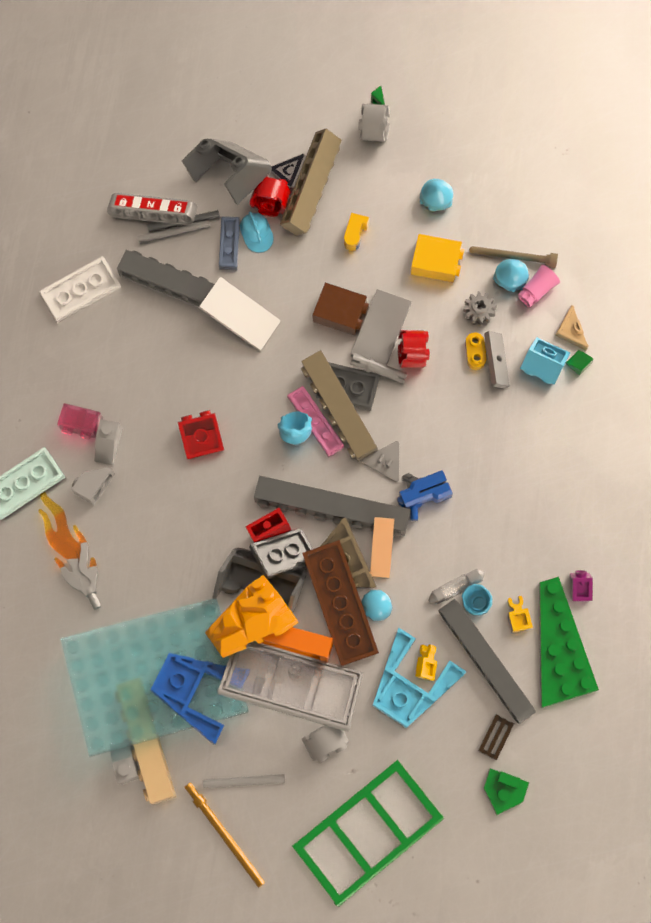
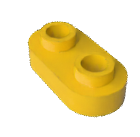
(474, 350)

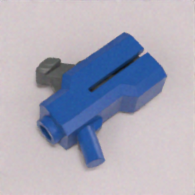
(422, 491)

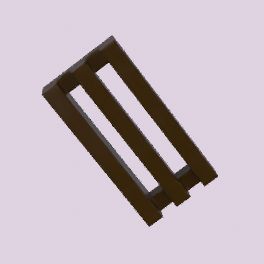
(503, 722)

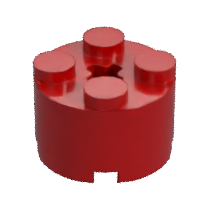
(270, 197)
(412, 348)

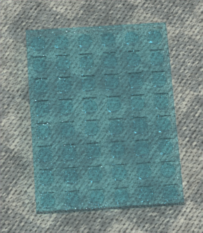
(119, 664)

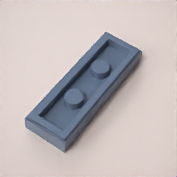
(229, 243)

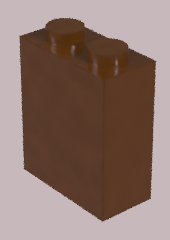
(340, 309)

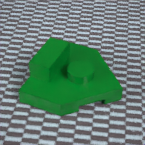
(504, 790)

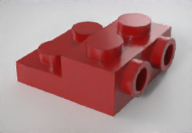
(200, 434)

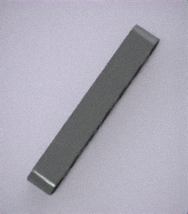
(487, 661)

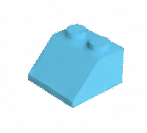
(544, 361)

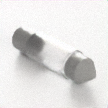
(456, 586)

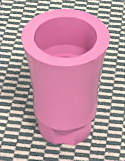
(538, 286)

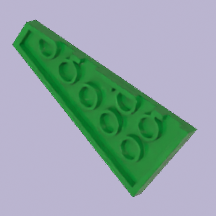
(562, 654)

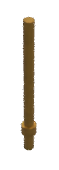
(200, 802)

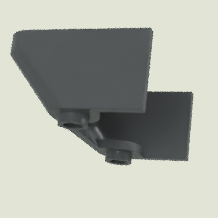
(248, 166)
(242, 569)

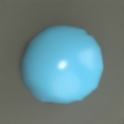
(477, 599)
(377, 605)

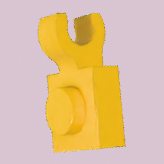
(426, 665)

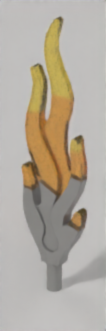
(75, 553)

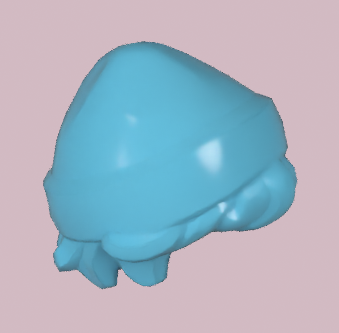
(436, 195)
(511, 275)
(295, 427)

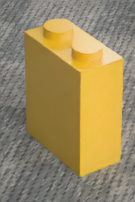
(437, 258)

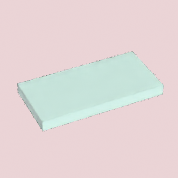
(27, 481)

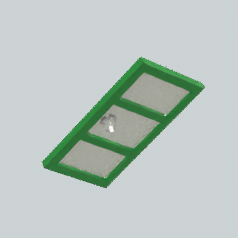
(368, 833)

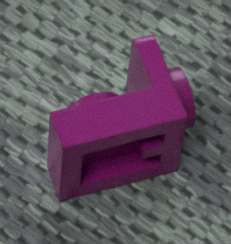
(581, 586)

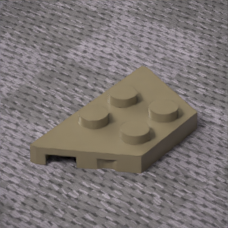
(353, 554)

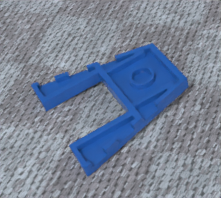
(177, 685)

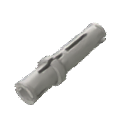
(378, 368)

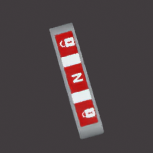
(152, 209)

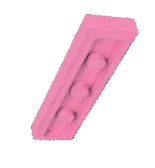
(320, 426)

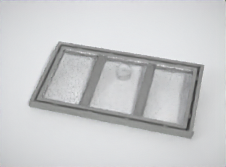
(292, 684)

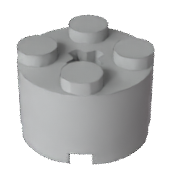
(374, 123)
(324, 742)

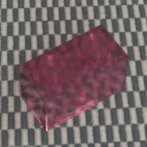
(79, 421)

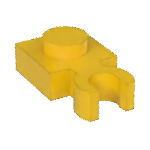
(519, 617)

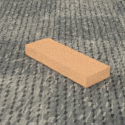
(382, 547)

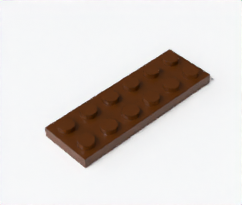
(340, 603)

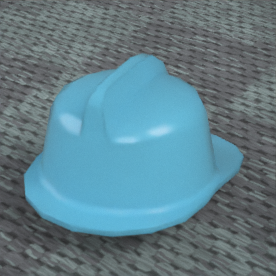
(256, 232)

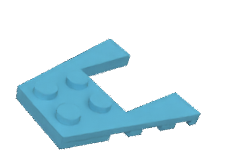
(400, 697)

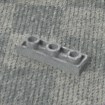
(496, 359)

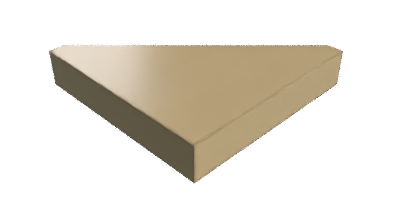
(572, 330)

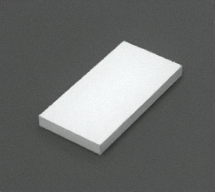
(80, 289)
(239, 314)

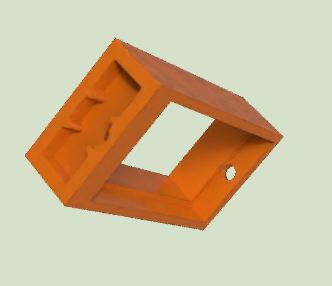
(302, 643)

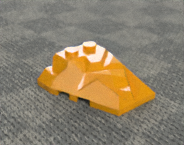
(250, 618)

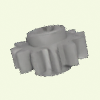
(487, 308)

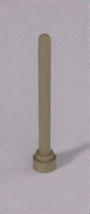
(549, 259)

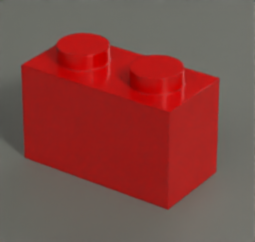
(268, 526)

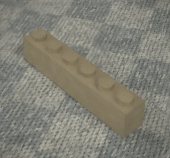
(311, 182)
(339, 405)

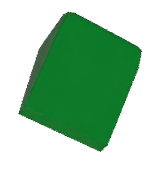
(377, 96)
(580, 362)

